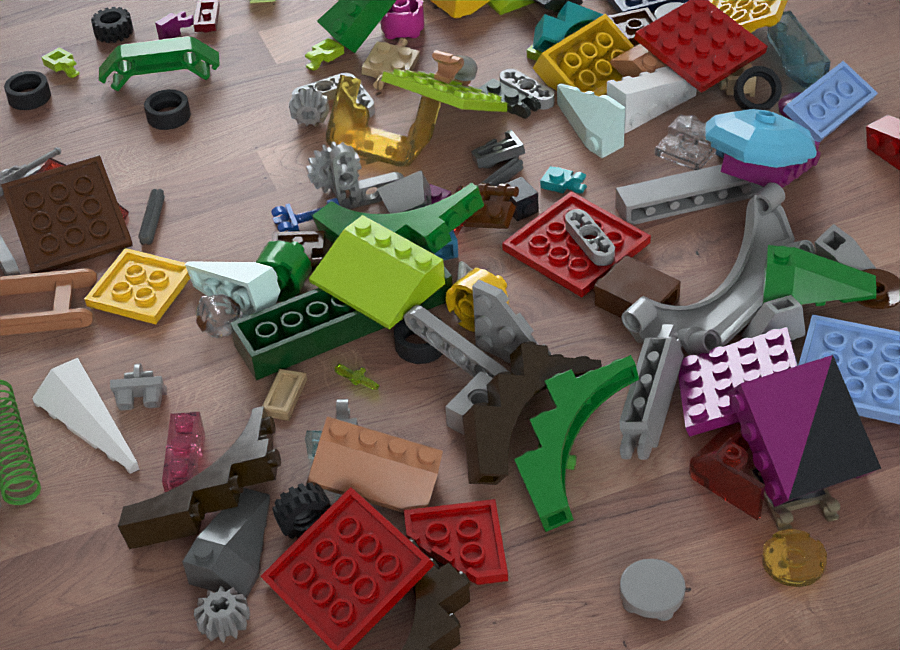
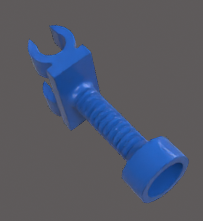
(294, 219)

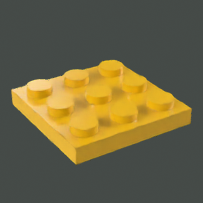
(139, 286)

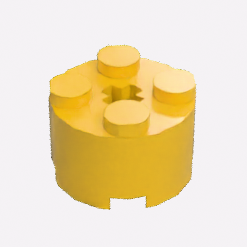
(460, 295)

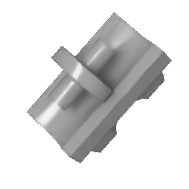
(138, 384)

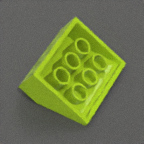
(378, 272)

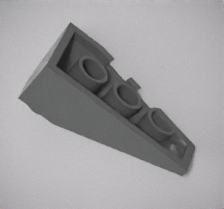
(230, 546)

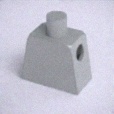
(406, 193)

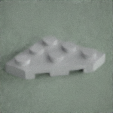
(496, 325)

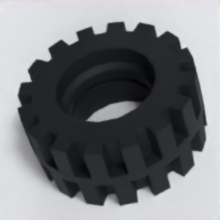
(112, 24)
(300, 508)

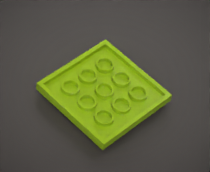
(453, 93)

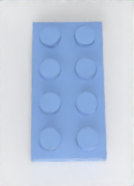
(830, 101)

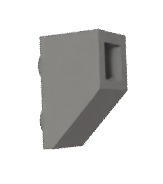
(842, 248)
(778, 315)

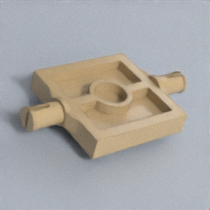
(387, 58)

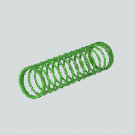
(15, 480)

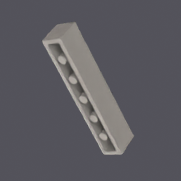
(681, 194)

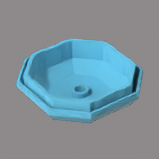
(760, 138)

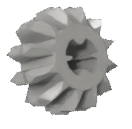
(309, 107)
(222, 614)

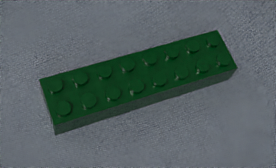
(306, 328)

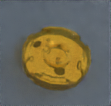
(794, 558)

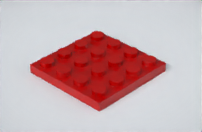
(700, 43)
(554, 253)
(347, 571)

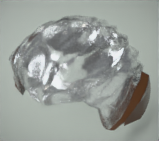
(216, 313)

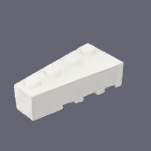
(649, 95)

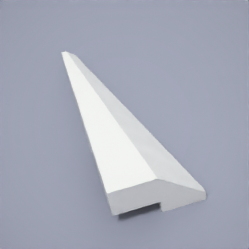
(75, 402)

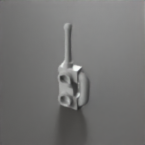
(18, 171)

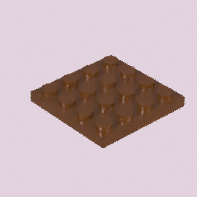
(66, 215)

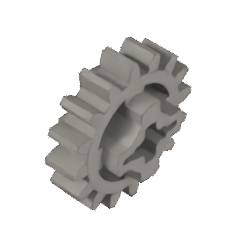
(320, 168)

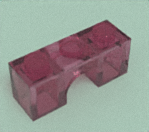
(183, 448)

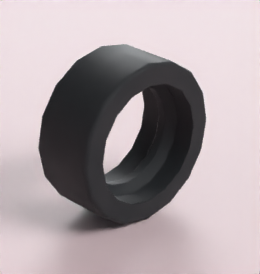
(766, 73)
(30, 99)
(168, 119)
(413, 352)

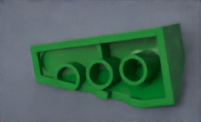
(813, 278)

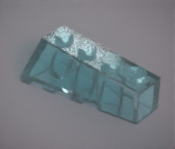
(798, 51)

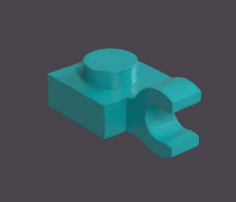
(560, 179)

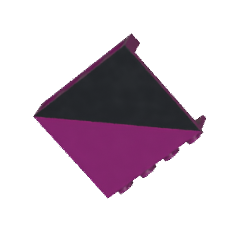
(803, 430)

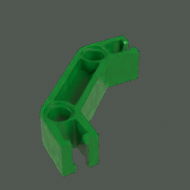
(158, 57)

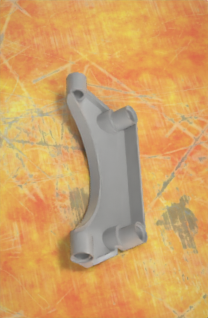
(738, 298)

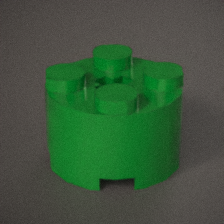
(289, 264)

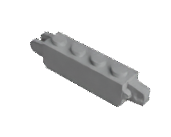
(651, 394)

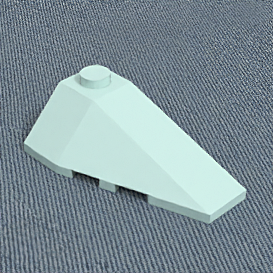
(594, 118)
(247, 283)

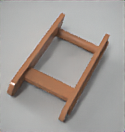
(62, 316)

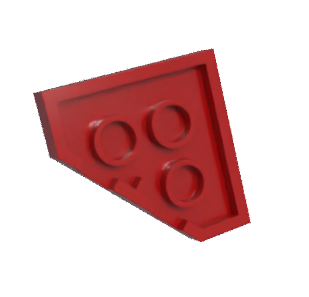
(463, 536)

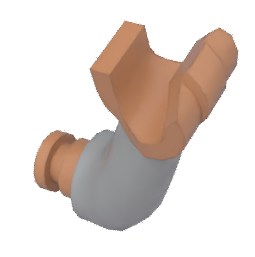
(454, 67)

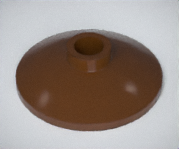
(886, 290)

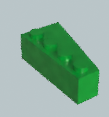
(354, 20)

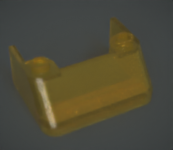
(350, 125)

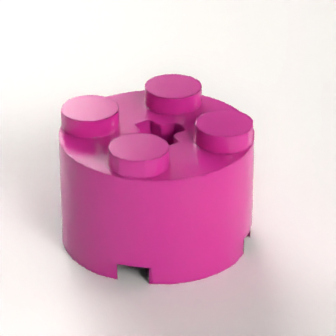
(403, 19)

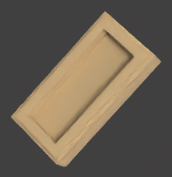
(284, 394)

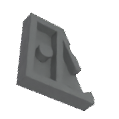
(493, 152)

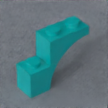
(569, 20)

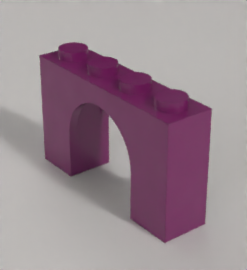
(762, 174)

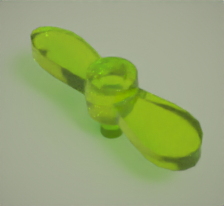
(356, 376)

